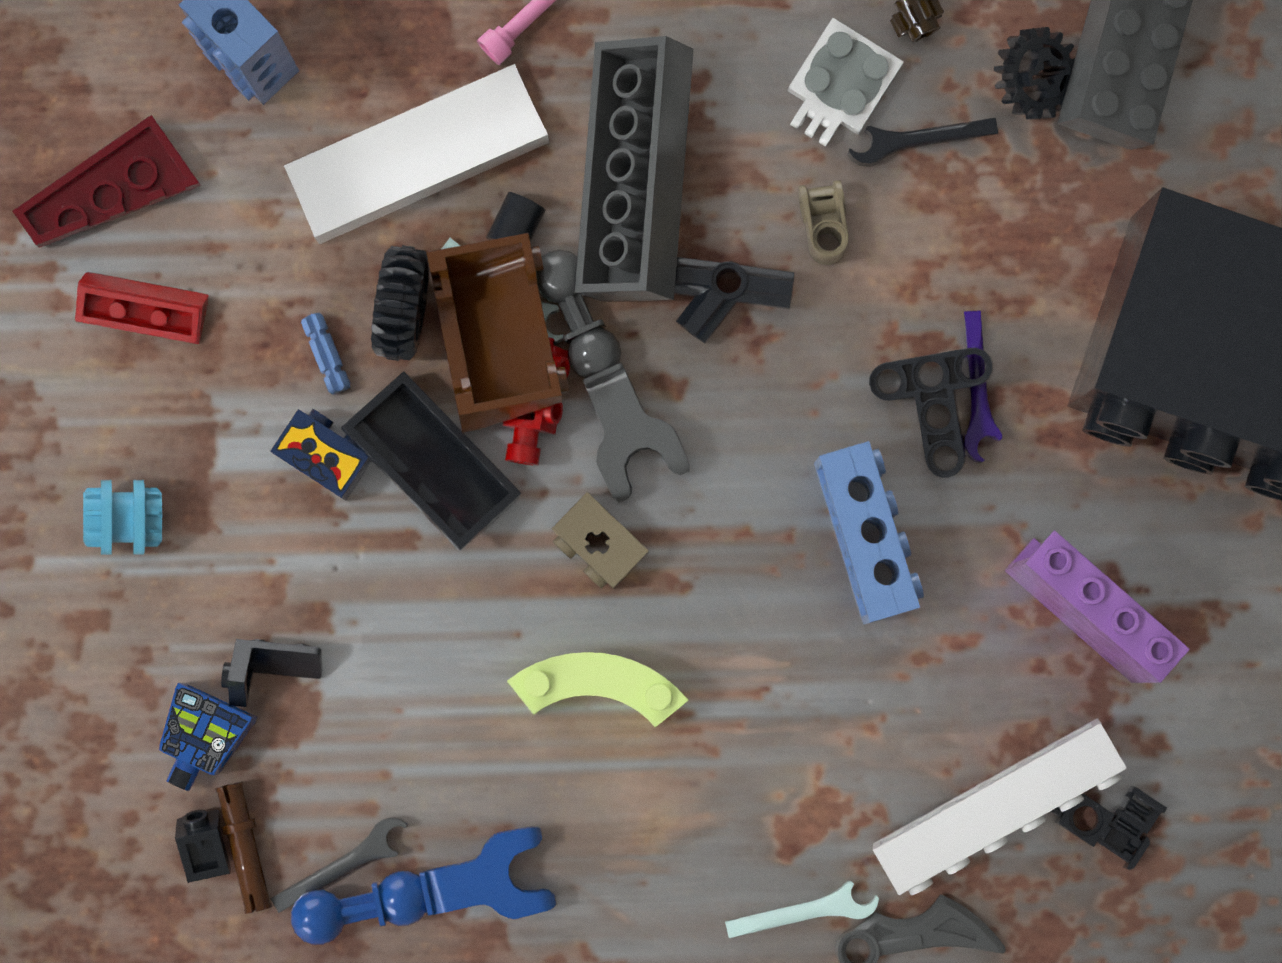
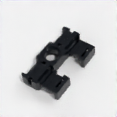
(1122, 833)

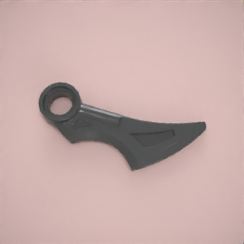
(939, 926)

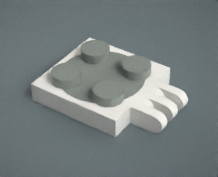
(842, 81)

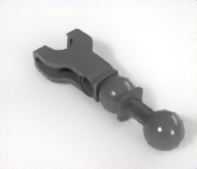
(596, 357)

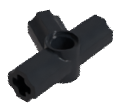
(712, 305)

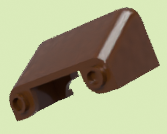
(495, 330)

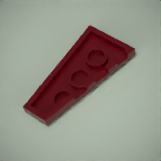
(113, 182)

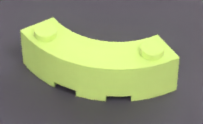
(598, 676)

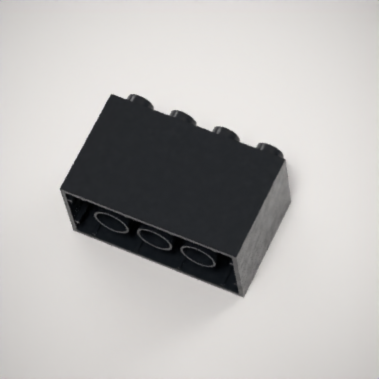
(1191, 341)

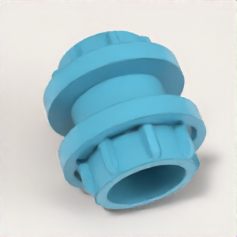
(122, 517)

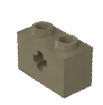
(590, 518)

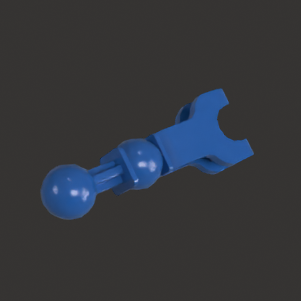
(407, 896)

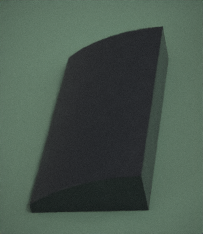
(431, 461)

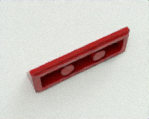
(141, 307)

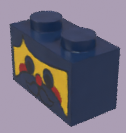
(322, 453)

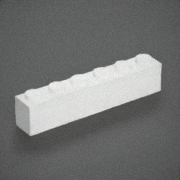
(999, 807)

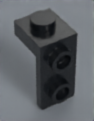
(267, 658)

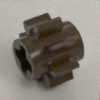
(916, 18)

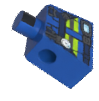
(201, 734)

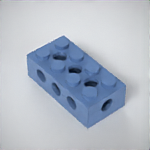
(242, 44)
(847, 515)

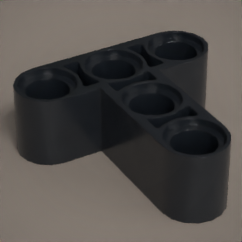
(928, 396)

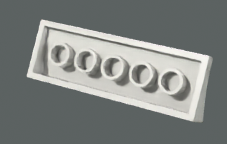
(416, 154)

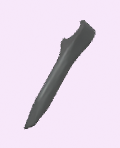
(372, 848)

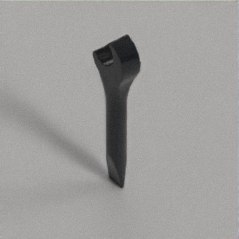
(889, 142)

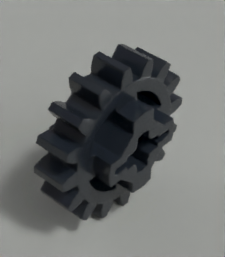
(1028, 54)

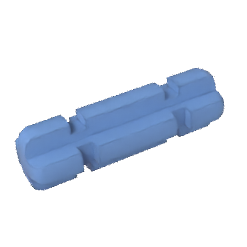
(325, 353)

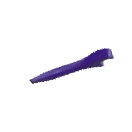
(981, 420)

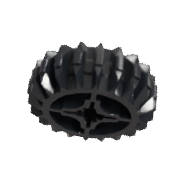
(400, 303)

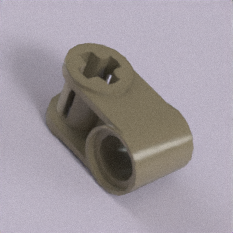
(824, 213)

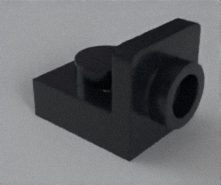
(201, 845)

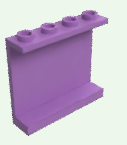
(1097, 609)

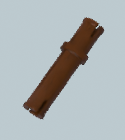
(243, 847)

